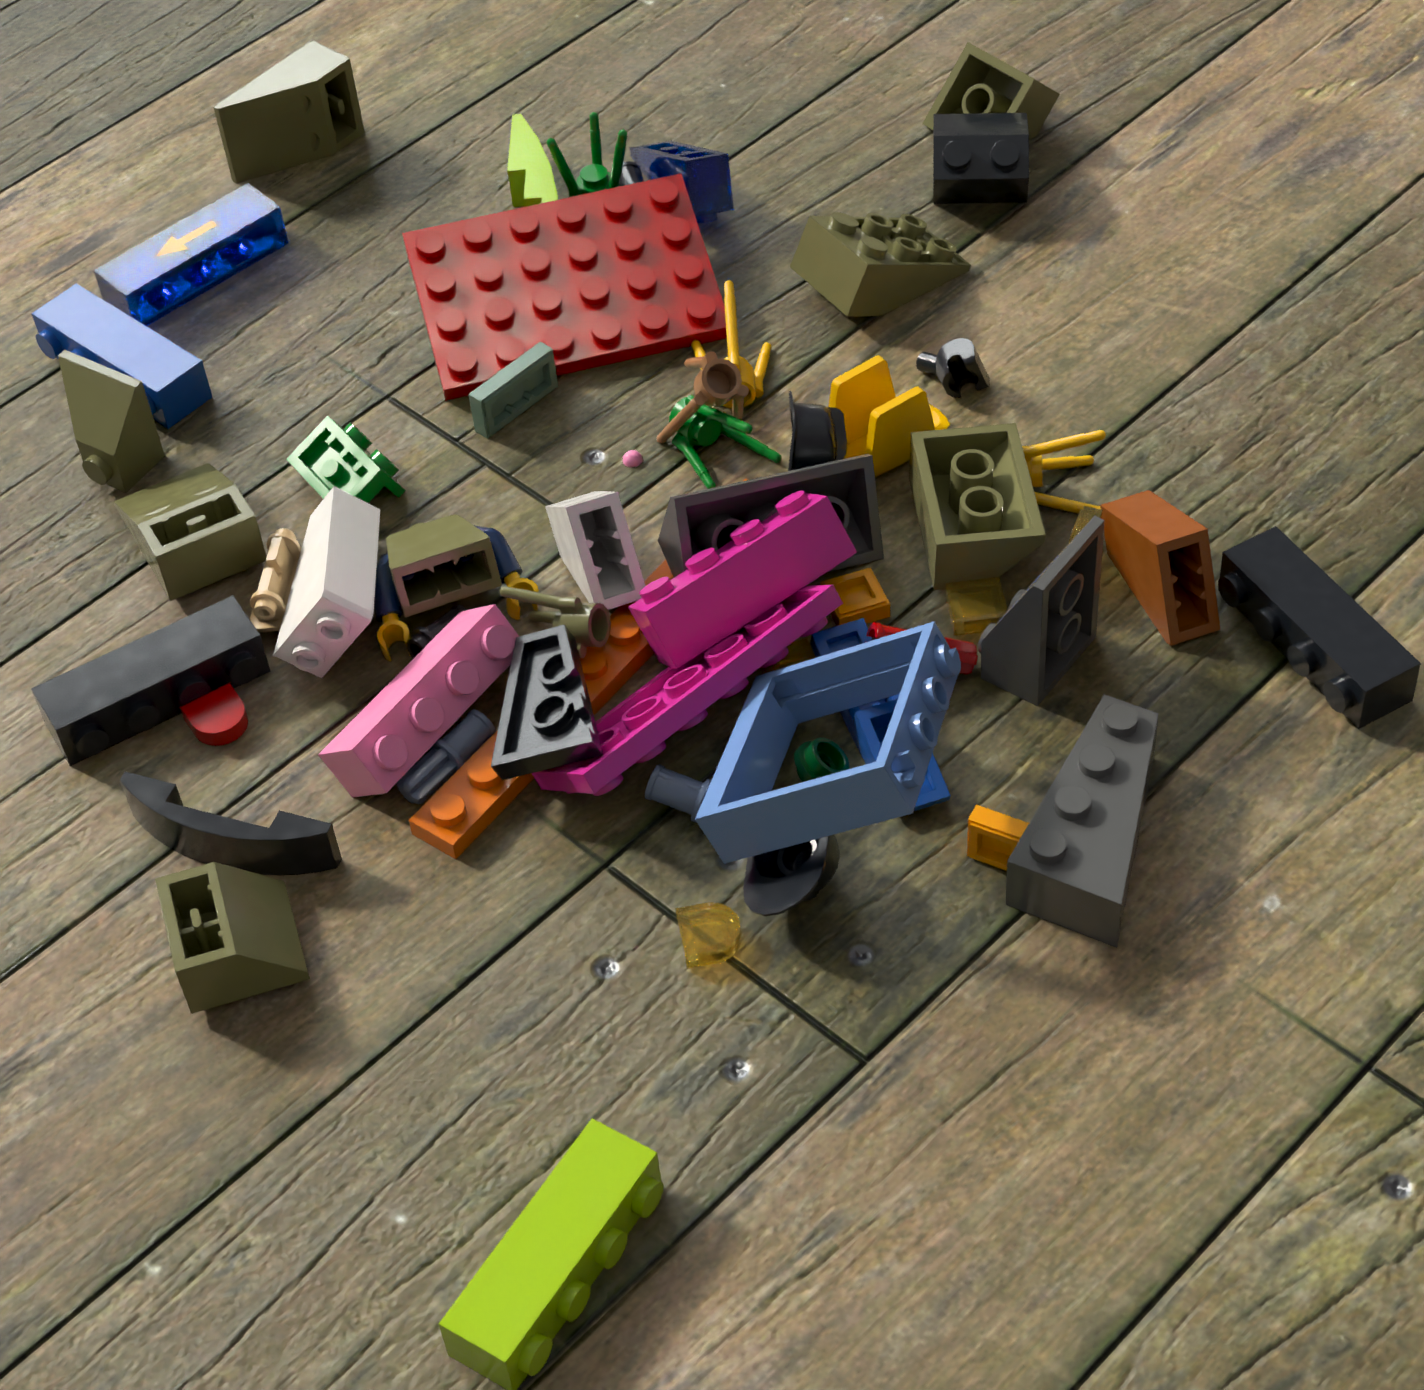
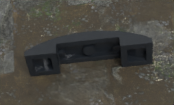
(286, 848)

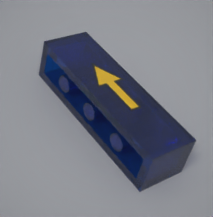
(193, 255)

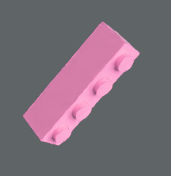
(421, 702)

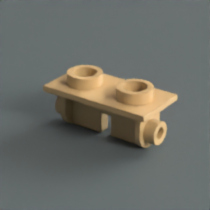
(276, 581)

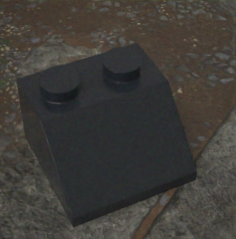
(980, 158)

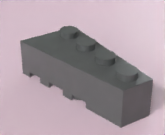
(1085, 833)

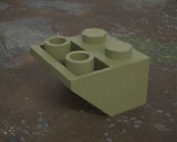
(229, 934)

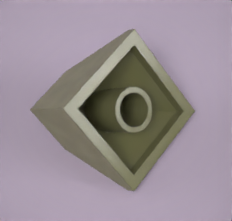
(110, 422)

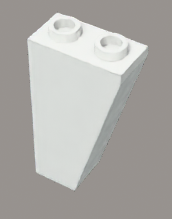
(332, 584)

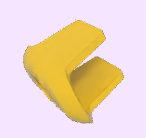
(879, 420)

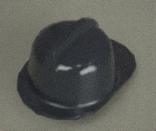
(816, 435)
(789, 875)

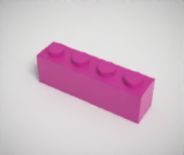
(741, 578)

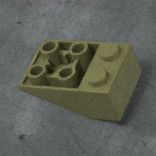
(290, 114)
(874, 261)
(193, 529)

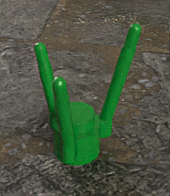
(594, 176)
(705, 428)

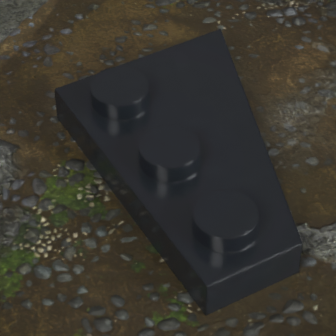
(545, 707)

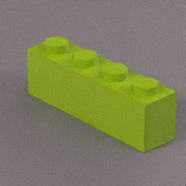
(553, 1256)

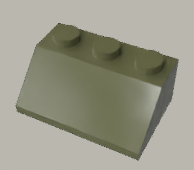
(973, 501)

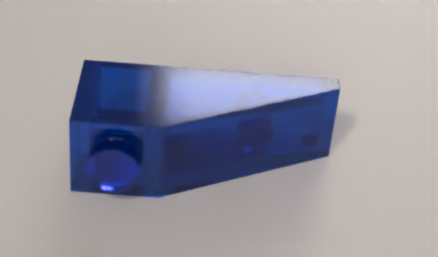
(702, 169)

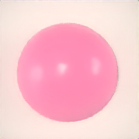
(632, 458)

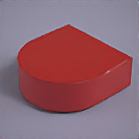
(217, 716)

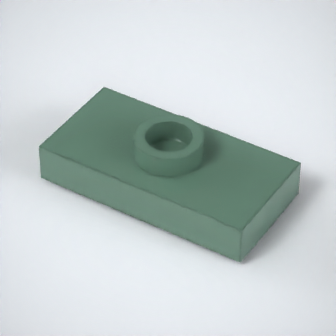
(513, 390)

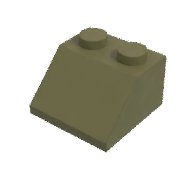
(991, 86)

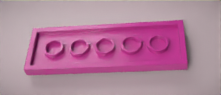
(680, 696)

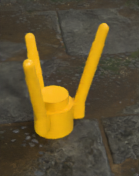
(751, 378)
(1037, 464)

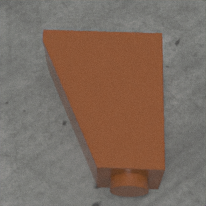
(1164, 564)

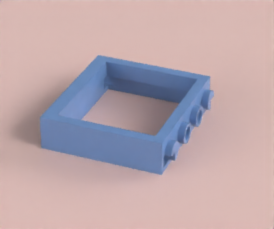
(749, 819)

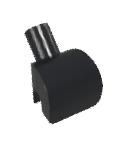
(955, 366)

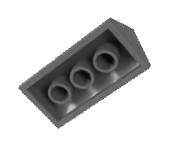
(710, 515)

